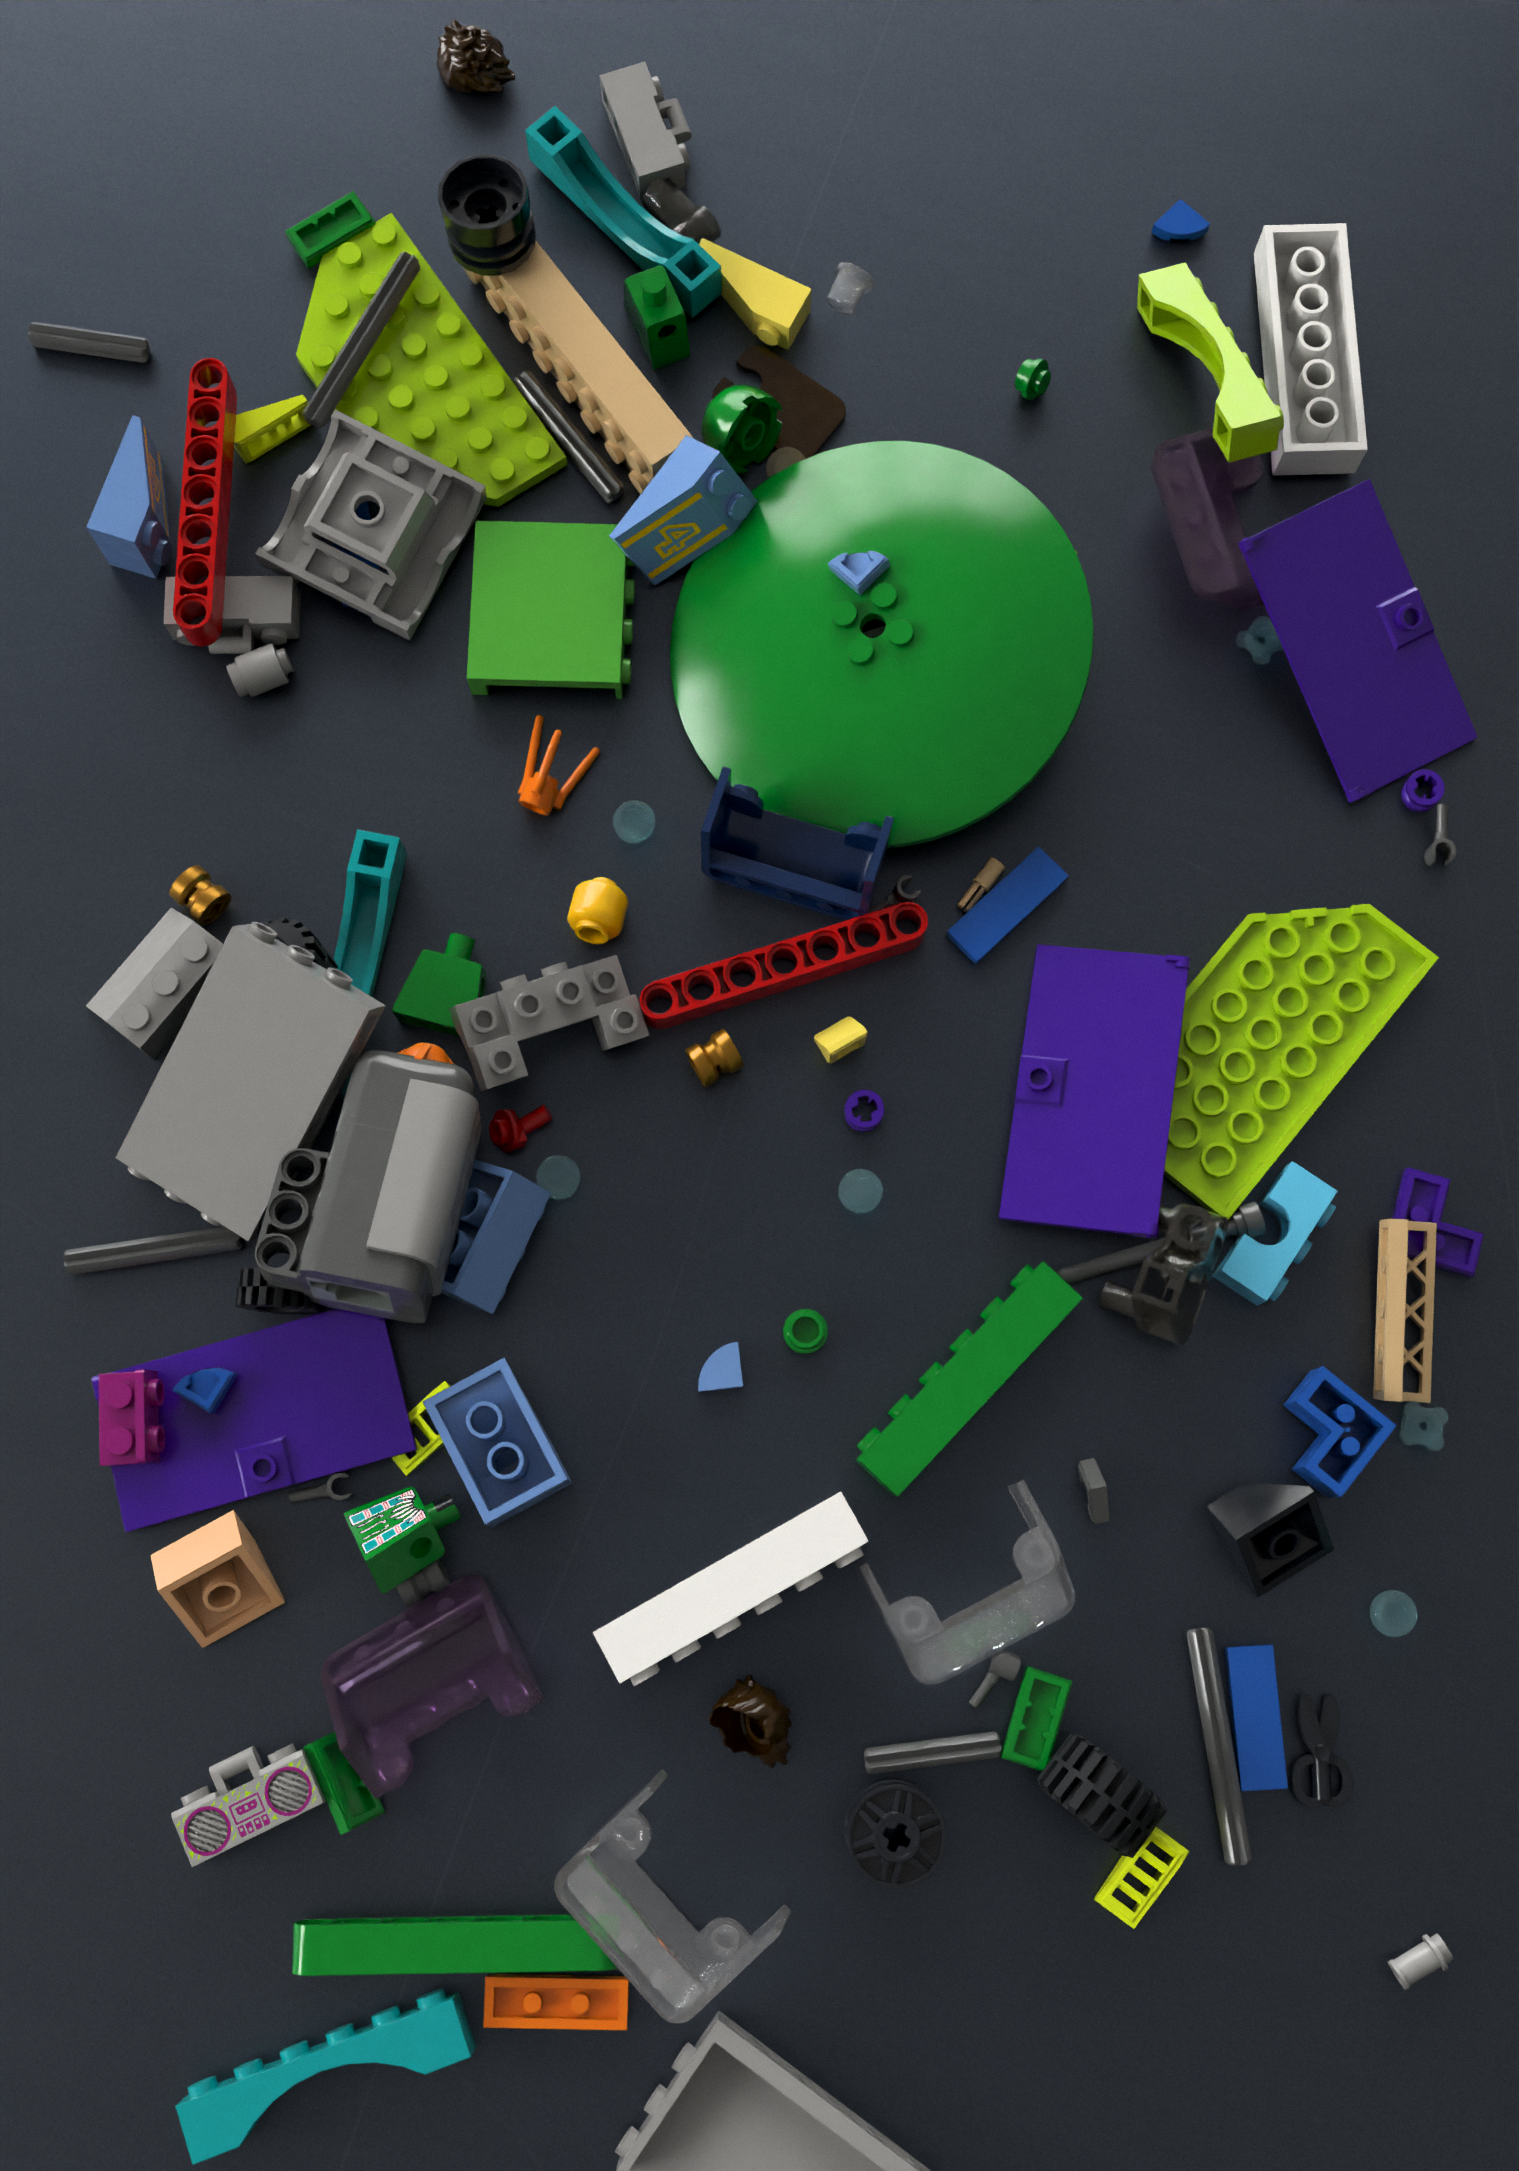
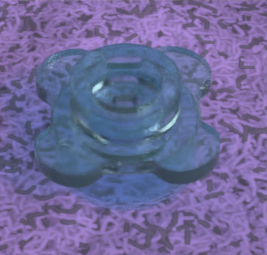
(1261, 628)
(1413, 1434)

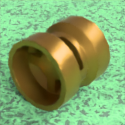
(200, 895)
(714, 1058)

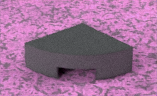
(1096, 1490)

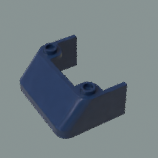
(789, 856)

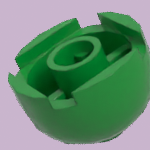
(742, 425)

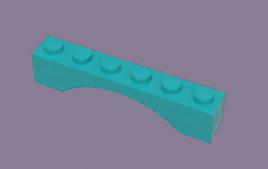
(576, 169)
(368, 908)
(421, 2039)

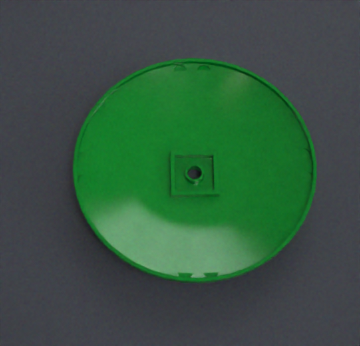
(937, 711)

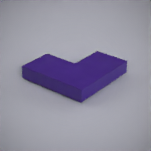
(1423, 1200)

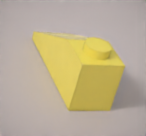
(762, 298)

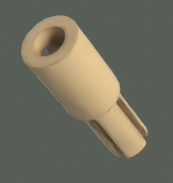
(984, 881)

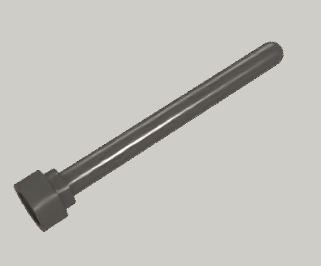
(1245, 1220)

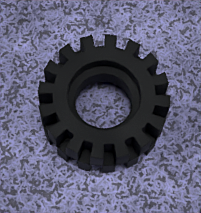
(259, 1295)

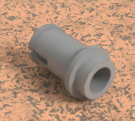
(1421, 1960)

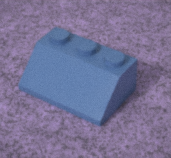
(492, 1234)

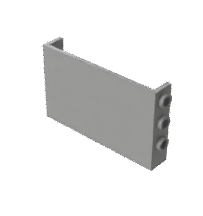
(248, 1077)
(750, 2111)

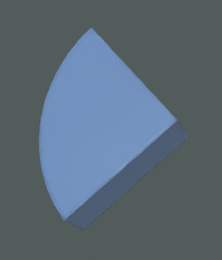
(859, 569)
(722, 1370)

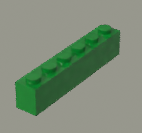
(968, 1379)

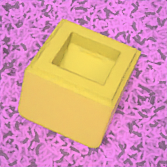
(841, 1039)

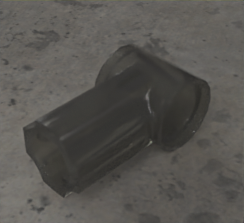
(678, 213)

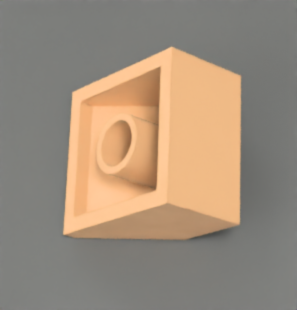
(216, 1579)

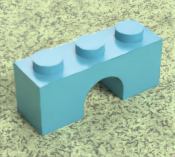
(1299, 1205)

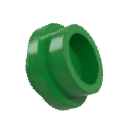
(1033, 378)
(805, 1331)

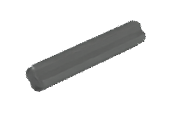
(89, 342)
(932, 1752)

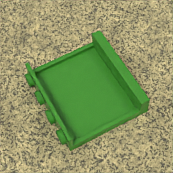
(549, 607)

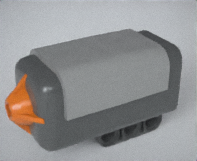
(385, 1196)

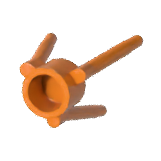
(540, 791)

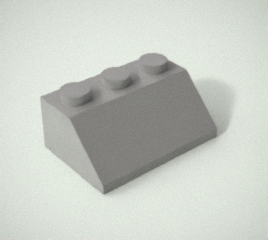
(158, 983)

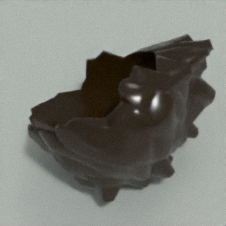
(472, 59)
(753, 1721)

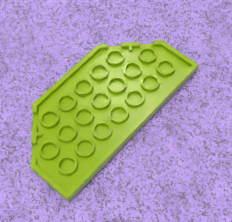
(428, 371)
(1273, 1036)

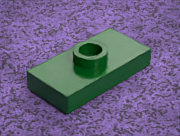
(329, 228)
(1036, 1718)
(342, 1787)

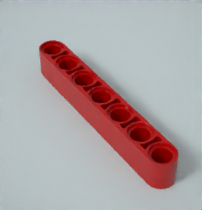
(210, 519)
(797, 949)

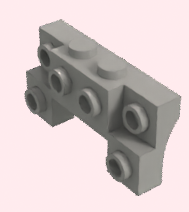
(526, 1009)

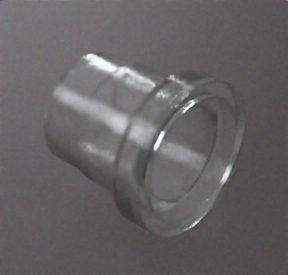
(849, 287)

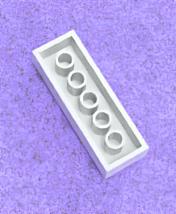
(1311, 347)
(730, 1588)

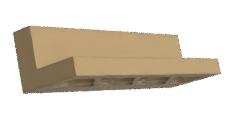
(1393, 1310)

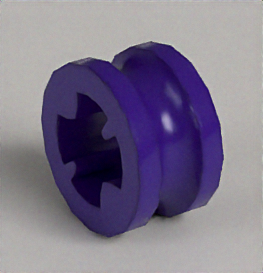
(1427, 777)
(852, 1104)

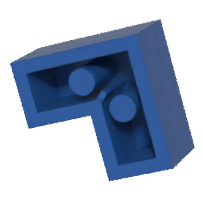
(1347, 1431)

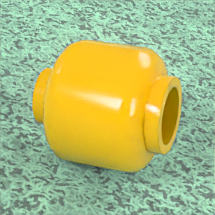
(597, 910)

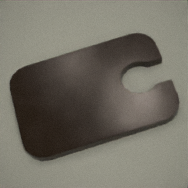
(808, 409)

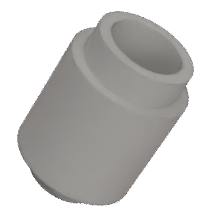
(260, 670)

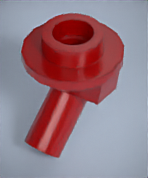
(511, 1132)

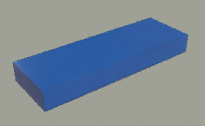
(1007, 905)
(1255, 1717)

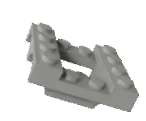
(414, 536)

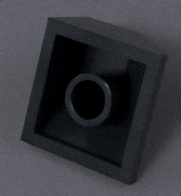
(1271, 1531)

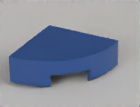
(1180, 223)
(206, 1387)

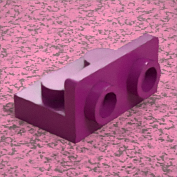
(130, 1418)

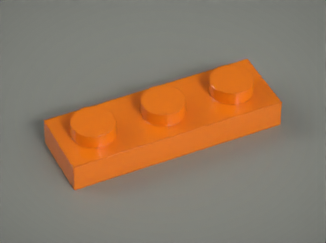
(556, 2002)

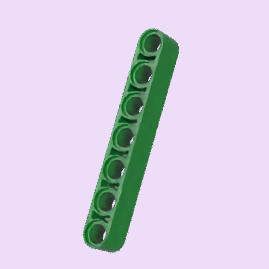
(444, 1945)

